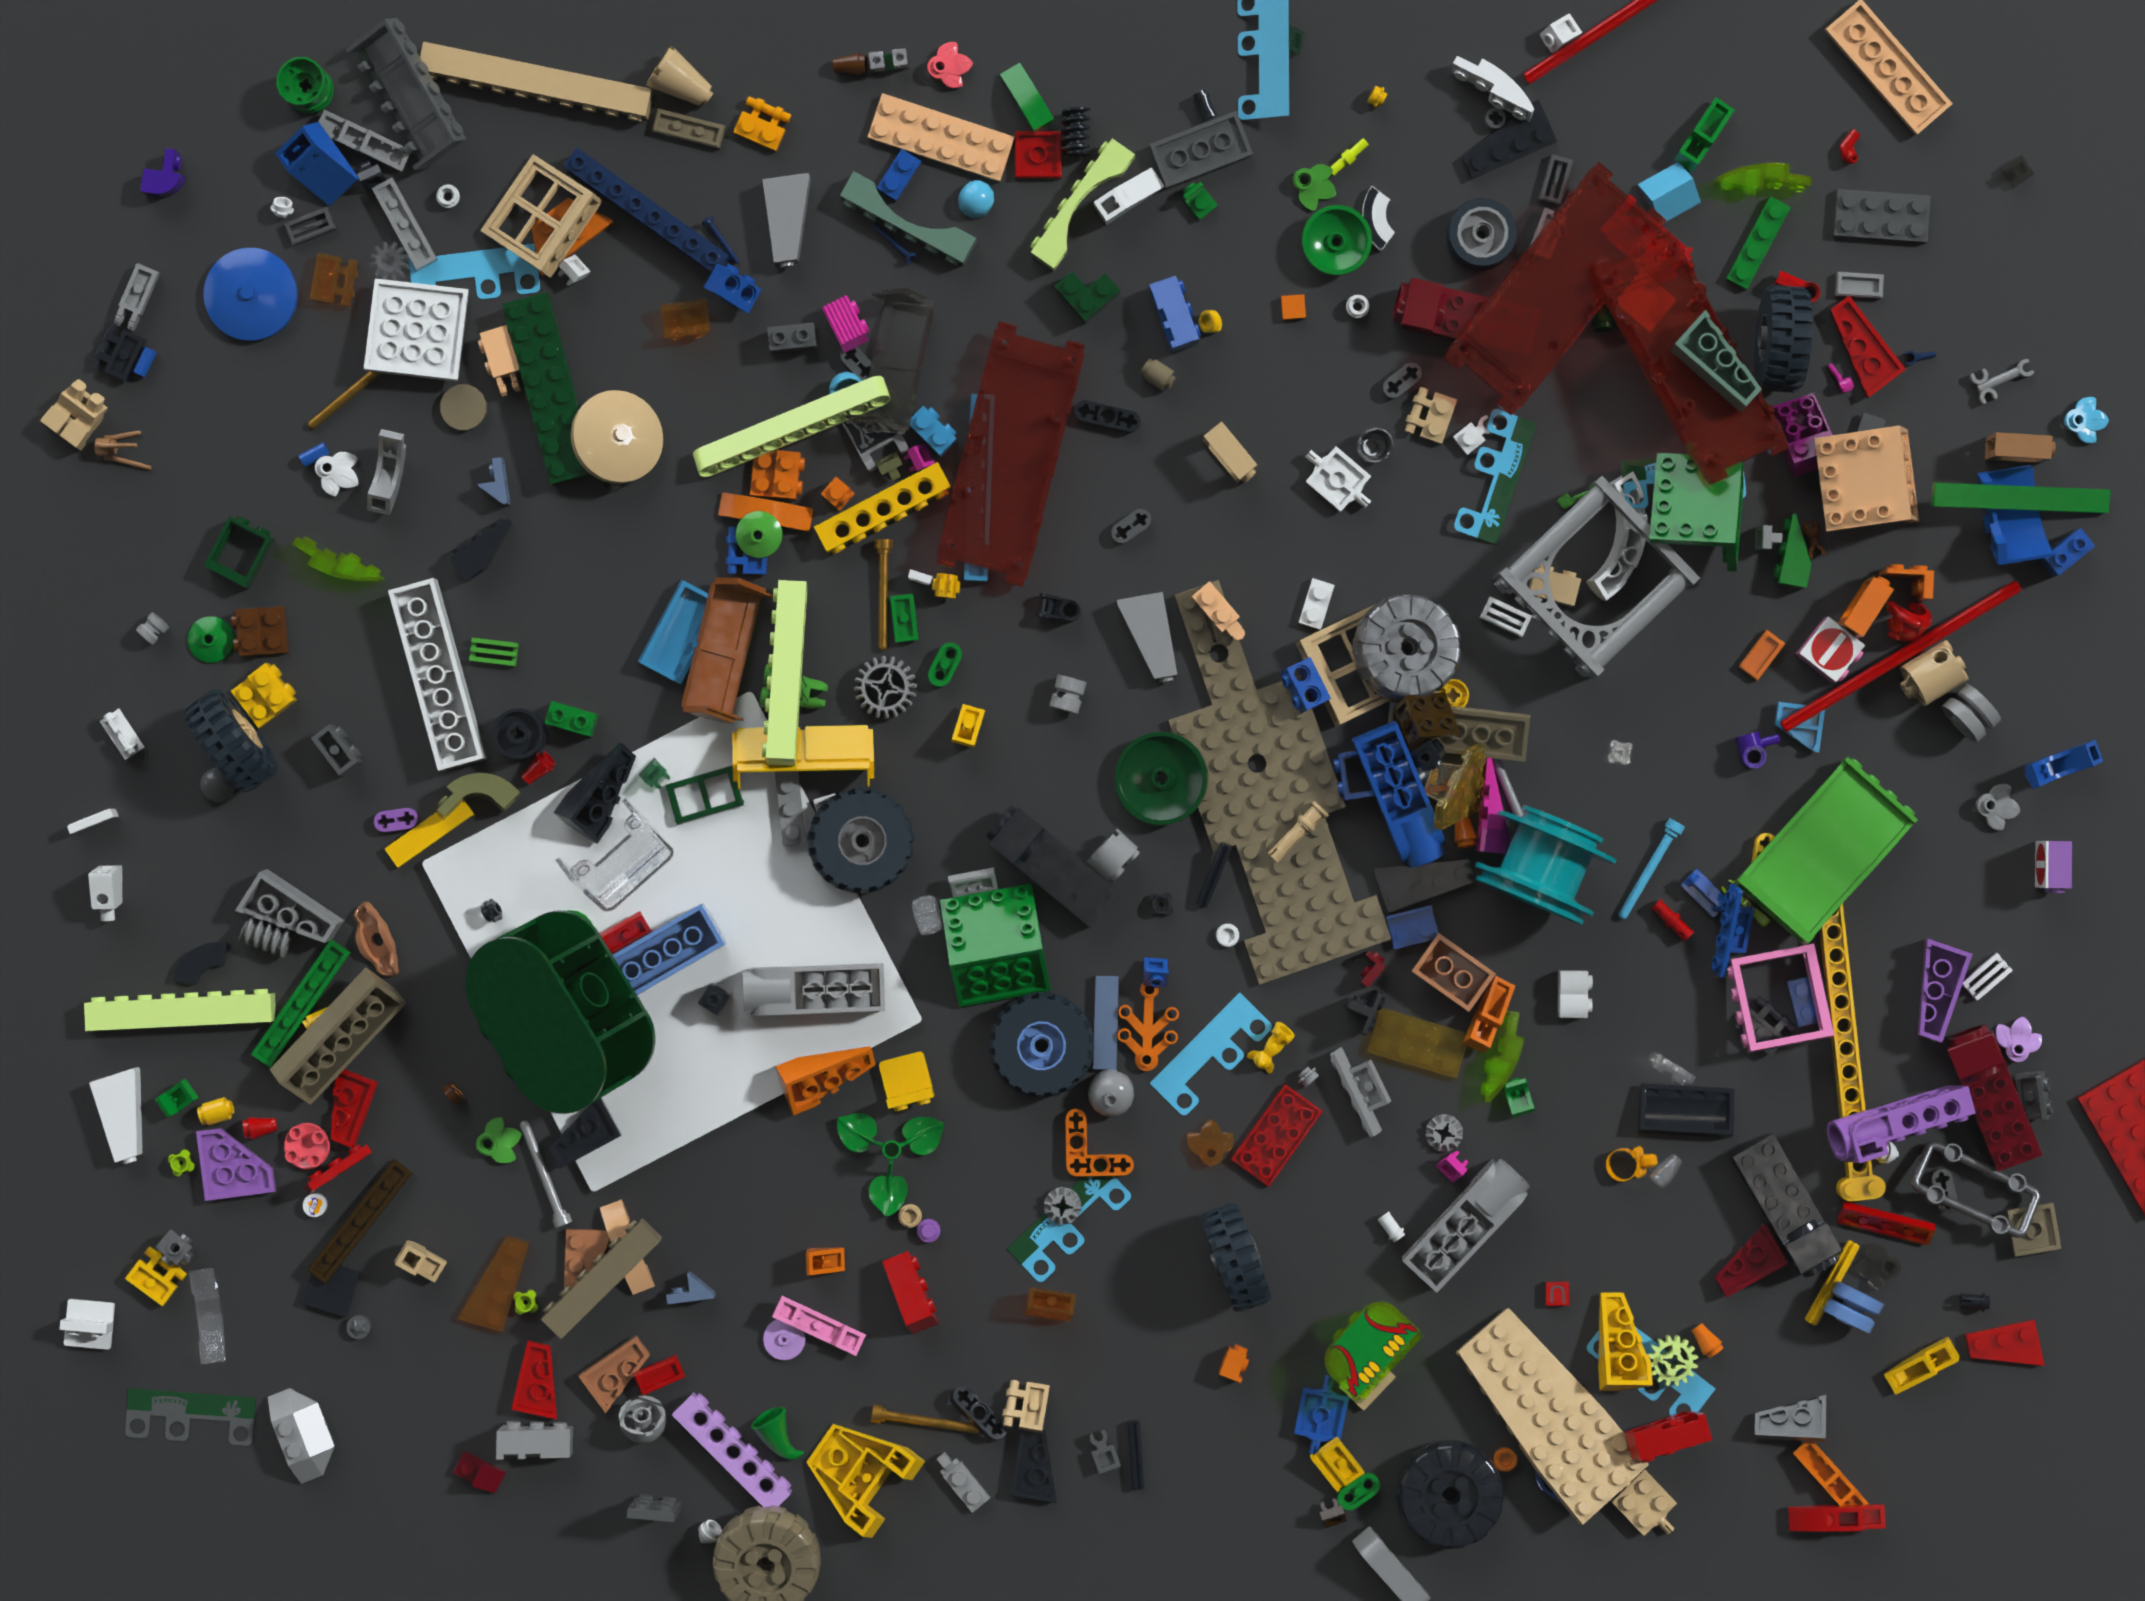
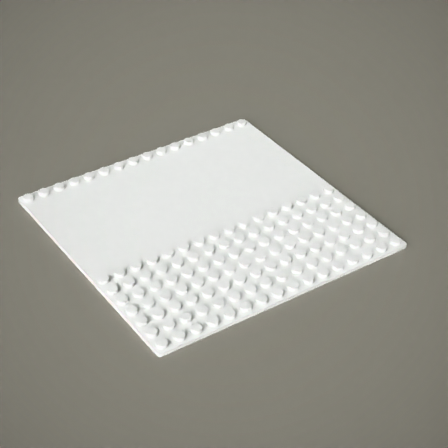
(760, 897)

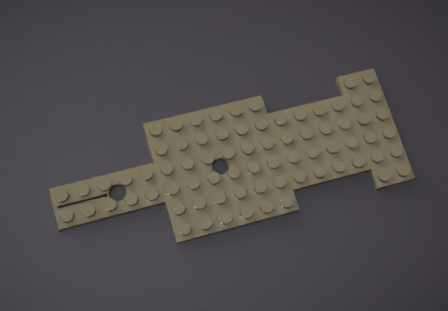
(1306, 894)

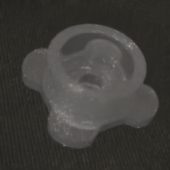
(1626, 749)

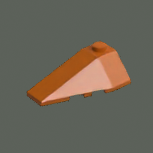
(814, 1076)

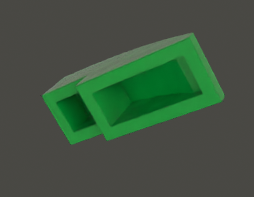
(1027, 98)
(1704, 134)

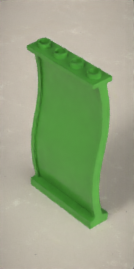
(1826, 850)

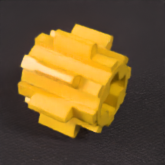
(946, 585)

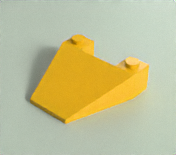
(854, 1468)

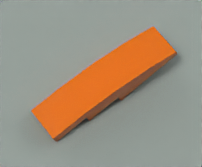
(1828, 1475)

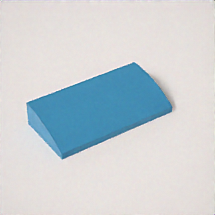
(676, 634)

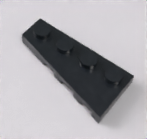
(1406, 886)

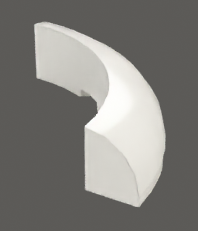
(1626, 547)

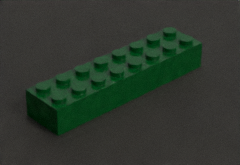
(546, 382)

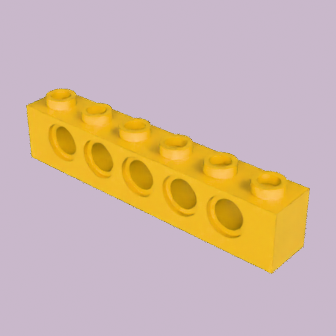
(910, 485)

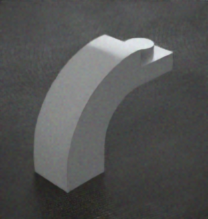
(388, 472)

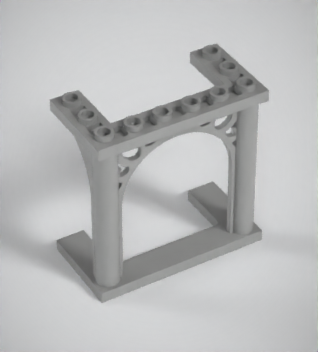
(1514, 579)

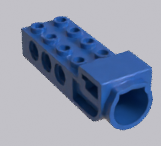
(1400, 794)

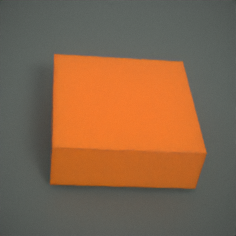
(1293, 307)

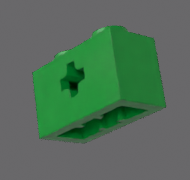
(572, 718)

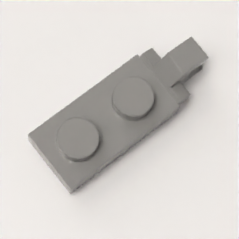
(963, 1482)

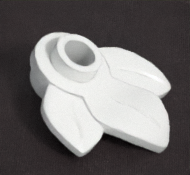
(340, 474)

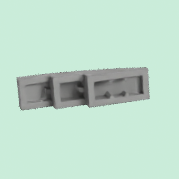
(364, 140)

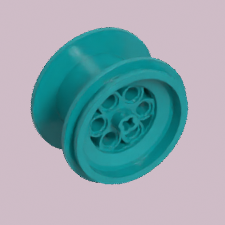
(1545, 863)

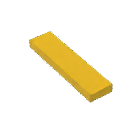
(426, 834)

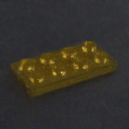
(1417, 1042)

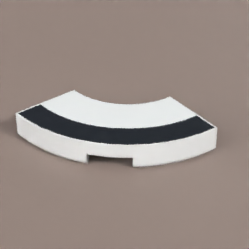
(1375, 214)

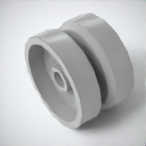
(1971, 713)

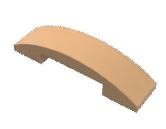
(615, 1221)

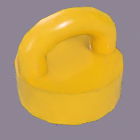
(1210, 321)

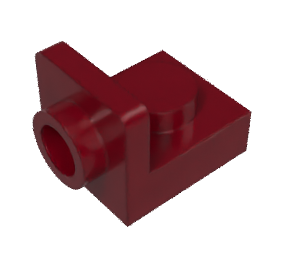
(1371, 973)

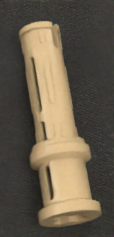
(1305, 823)

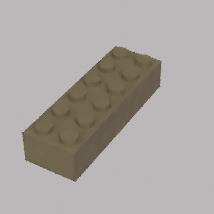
(337, 1036)

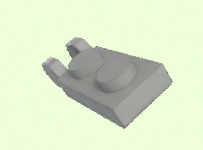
(136, 295)

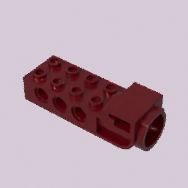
(1434, 309)
(1994, 1097)

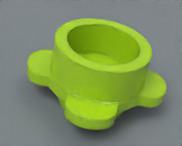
(187, 1164)
(519, 1302)

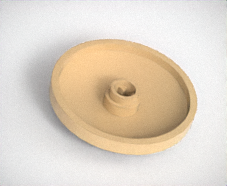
(616, 437)

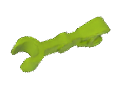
(1760, 918)

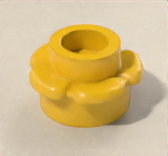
(1377, 96)

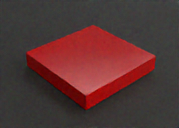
(1038, 155)

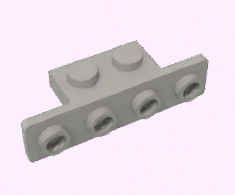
(1363, 1087)

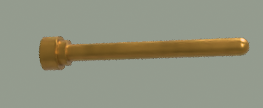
(342, 399)
(883, 548)
(881, 1414)

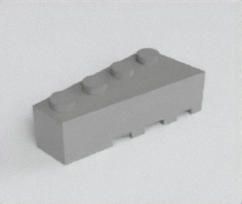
(287, 907)

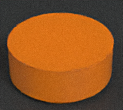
(1505, 1459)

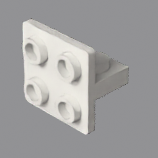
(88, 1324)

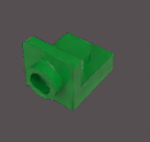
(1198, 200)

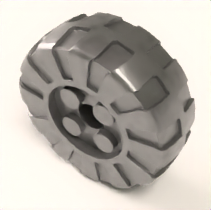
(1426, 633)

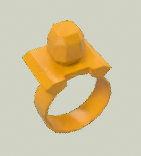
(1643, 1162)

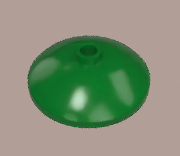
(1342, 224)

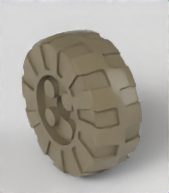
(766, 1556)

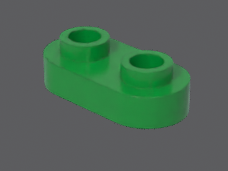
(942, 663)
(1359, 1492)

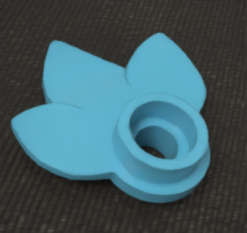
(2089, 420)

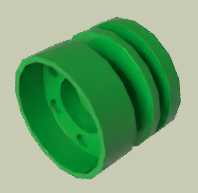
(300, 74)

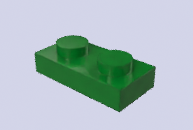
(904, 618)

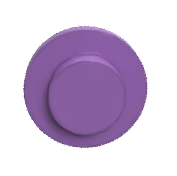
(928, 1230)

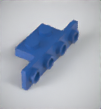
(1734, 930)

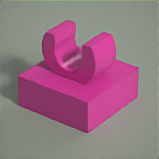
(920, 457)
(1452, 1167)

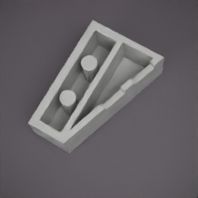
(534, 1440)

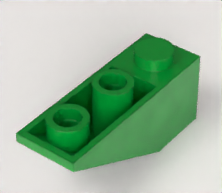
(1794, 560)

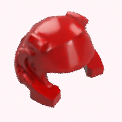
(1905, 624)

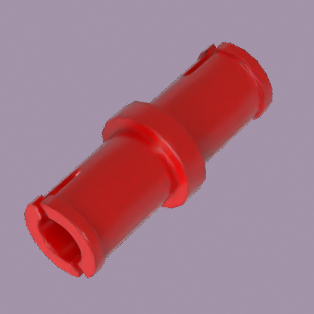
(1672, 920)

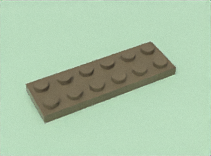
(1500, 732)

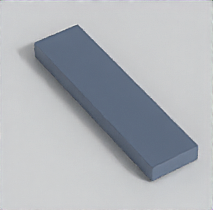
(1105, 1022)

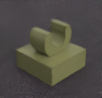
(890, 464)

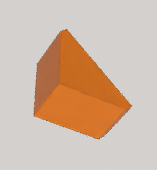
(824, 1260)

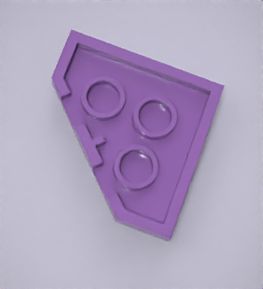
(230, 1167)

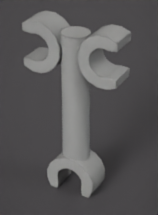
(1984, 386)

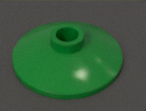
(222, 639)

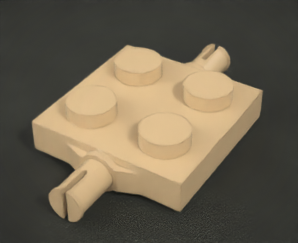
(1645, 1504)

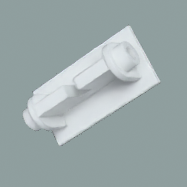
(121, 733)

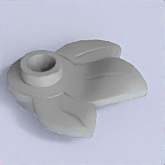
(2000, 806)

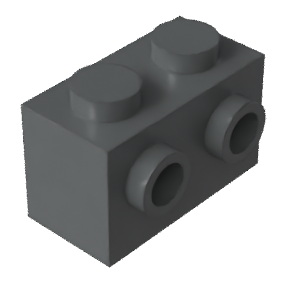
(337, 750)

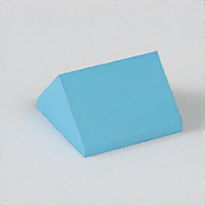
(1670, 191)

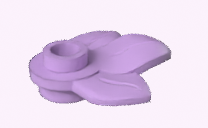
(2018, 1036)

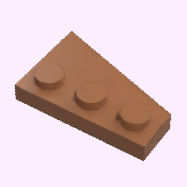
(581, 1249)
(614, 1371)

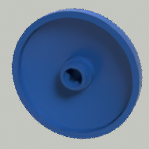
(250, 294)

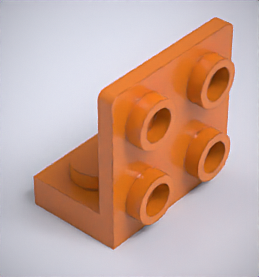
(1924, 583)

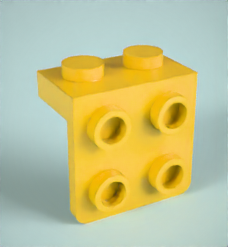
(906, 1081)

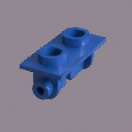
(1704, 892)

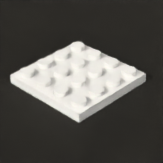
(416, 330)

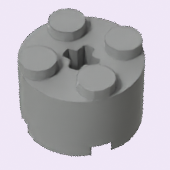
(1113, 855)

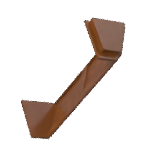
(722, 649)

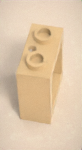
(1230, 453)

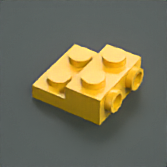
(264, 694)

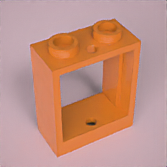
(1865, 606)

